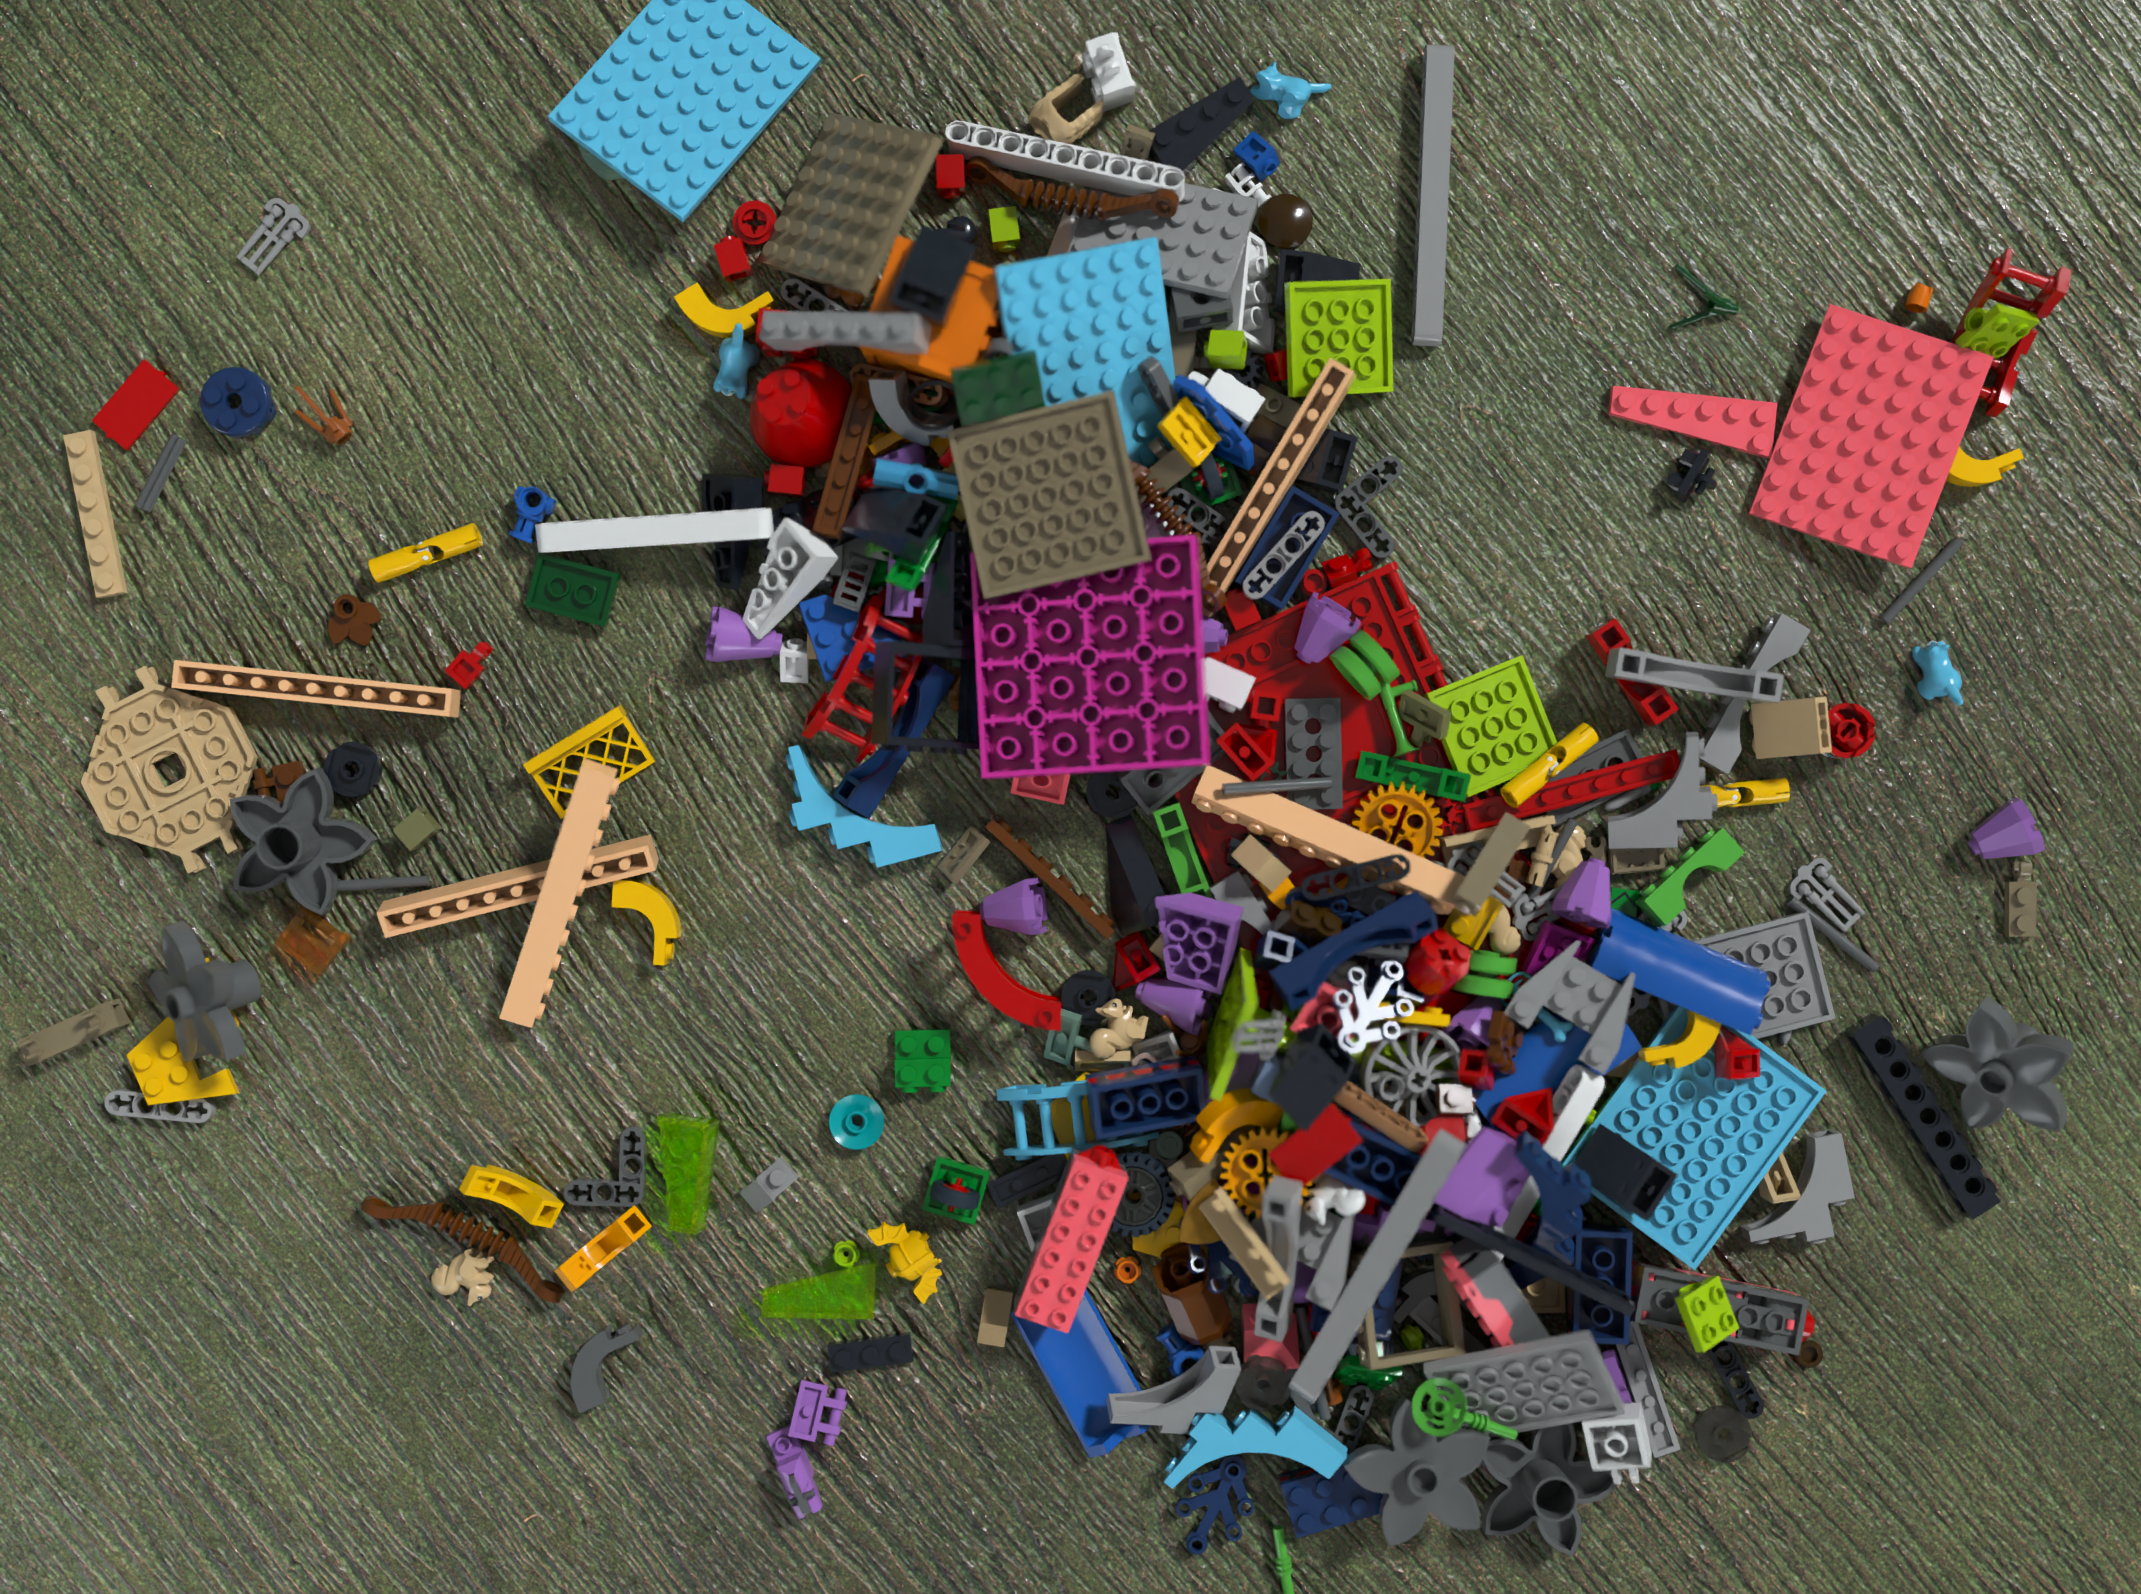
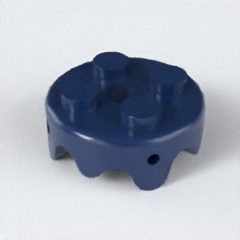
(254, 410)

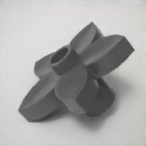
(297, 841)
(202, 994)
(2003, 1068)
(1420, 1475)
(1542, 1486)

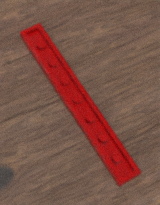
(1576, 789)

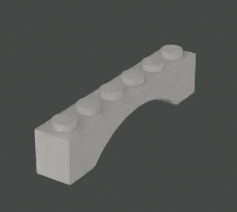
(885, 331)
(1694, 676)
(1722, 744)
(1236, 891)
(1281, 1221)

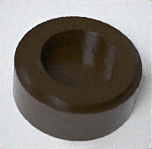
(1810, 1354)

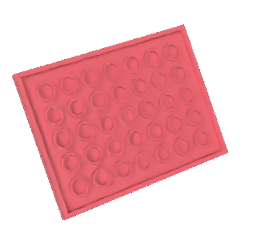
(1870, 435)

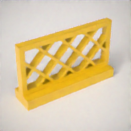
(579, 739)

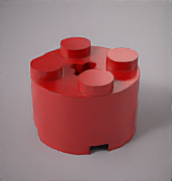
(1437, 962)

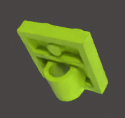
(1995, 329)
(1706, 1313)

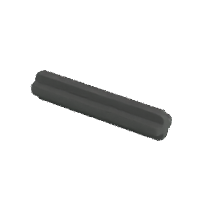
(160, 473)

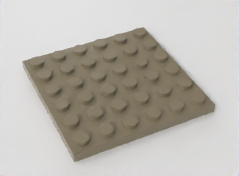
(850, 202)
(1049, 495)

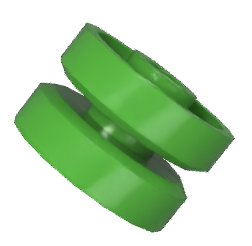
(1364, 664)
(1483, 975)

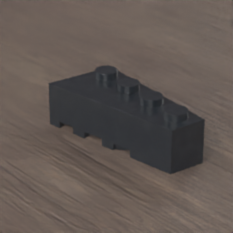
(1197, 129)

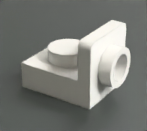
(794, 661)

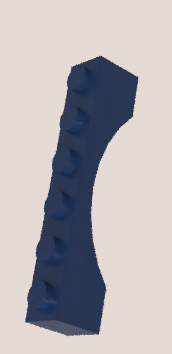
(867, 784)
(1401, 921)
(1278, 949)

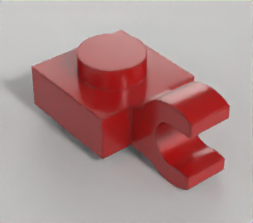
(1345, 569)
(467, 667)

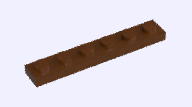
(846, 461)
(1059, 885)

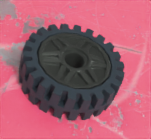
(1156, 1199)

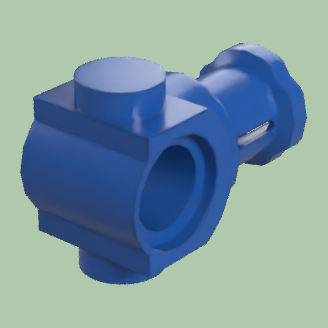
(530, 516)
(1178, 1352)

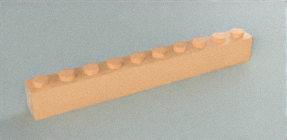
(1279, 475)
(316, 688)
(1325, 839)
(508, 888)
(558, 893)

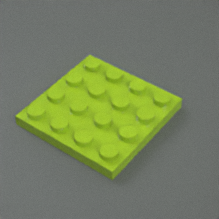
(1341, 323)
(1494, 724)

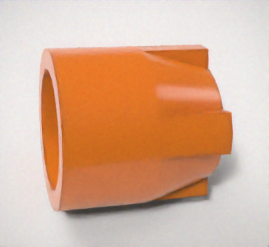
(1918, 298)

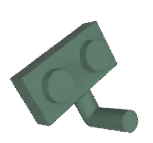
(1062, 1043)

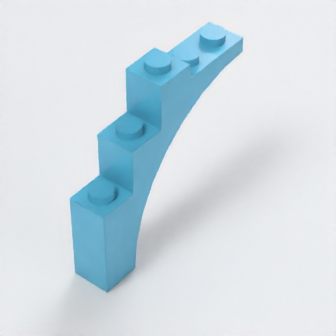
(819, 807)
(1253, 1432)

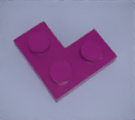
(1551, 942)

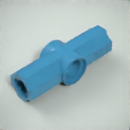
(897, 476)

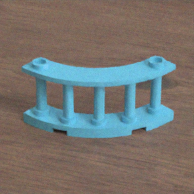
(1043, 1095)

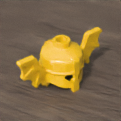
(909, 1257)

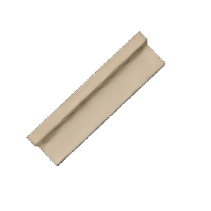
(1531, 839)
(1244, 1244)

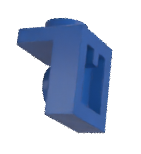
(1257, 155)

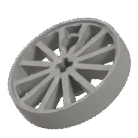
(1414, 1062)

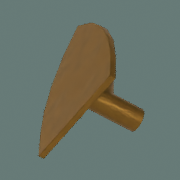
(1194, 1225)

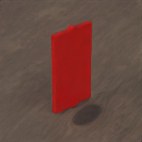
(136, 404)
(1313, 1151)

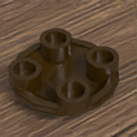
(1285, 221)

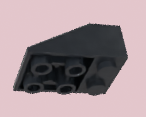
(1309, 267)
(932, 276)
(1328, 462)
(897, 521)
(1311, 1075)
(1625, 1172)

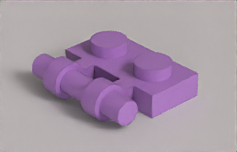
(902, 602)
(809, 1410)

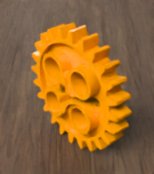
(1420, 835)
(1241, 1173)

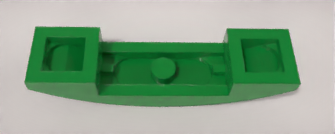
(908, 574)
(1433, 780)

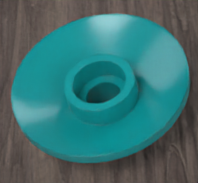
(853, 1135)

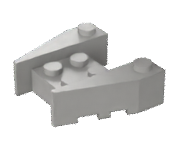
(1581, 998)
(1322, 1248)

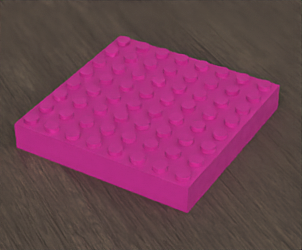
(1095, 670)

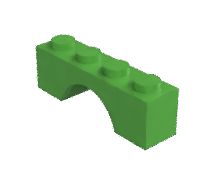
(1181, 850)
(1665, 898)

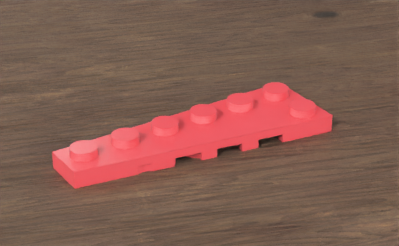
(1720, 420)

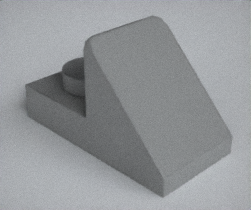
(769, 1184)

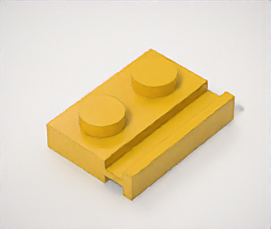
(1189, 432)
(1473, 929)

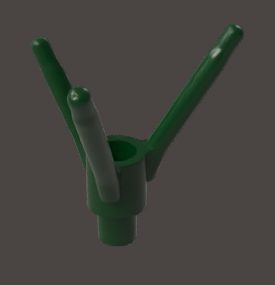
(1715, 306)

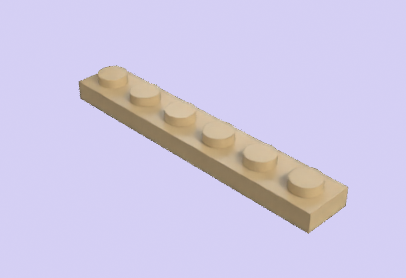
(95, 514)

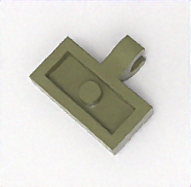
(1426, 717)

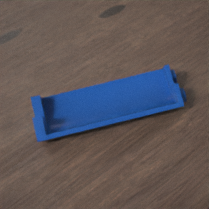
(1682, 972)
(1544, 1064)
(1082, 1372)

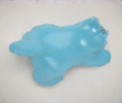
(1287, 91)
(736, 360)
(1939, 675)

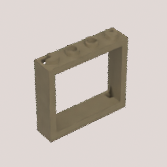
(1448, 1309)

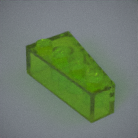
(688, 1161)
(827, 1295)

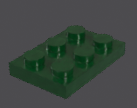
(997, 387)
(572, 590)

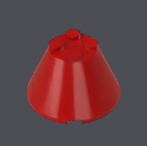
(799, 412)

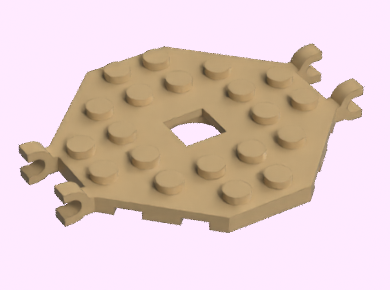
(129, 789)

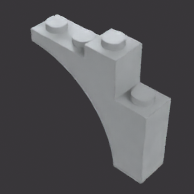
(1682, 799)
(1822, 1181)
(1174, 1403)

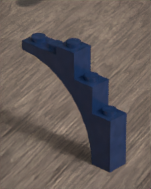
(1560, 1193)

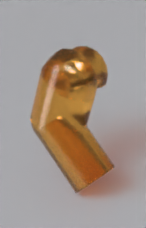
(953, 693)

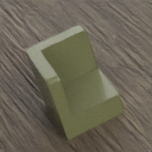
(417, 829)

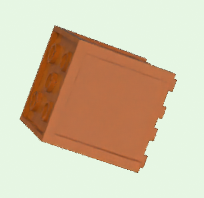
(966, 334)

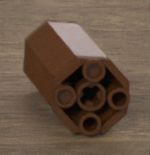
(1194, 1309)

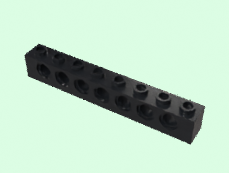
(1981, 1194)

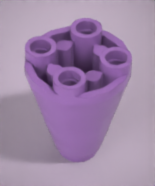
(733, 640)
(1178, 1001)

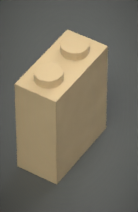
(1790, 728)

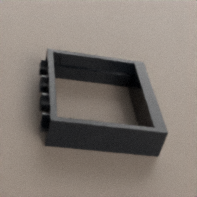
(883, 692)

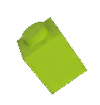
(1004, 228)
(1226, 349)

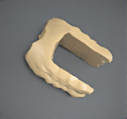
(1051, 125)

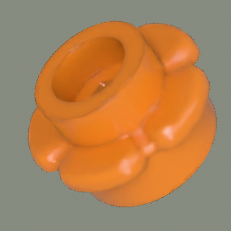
(1121, 1274)

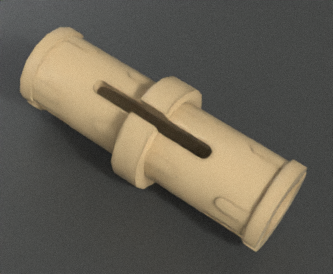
(1541, 857)

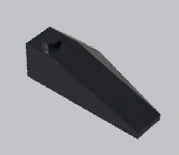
(725, 493)
(950, 603)
(1131, 878)

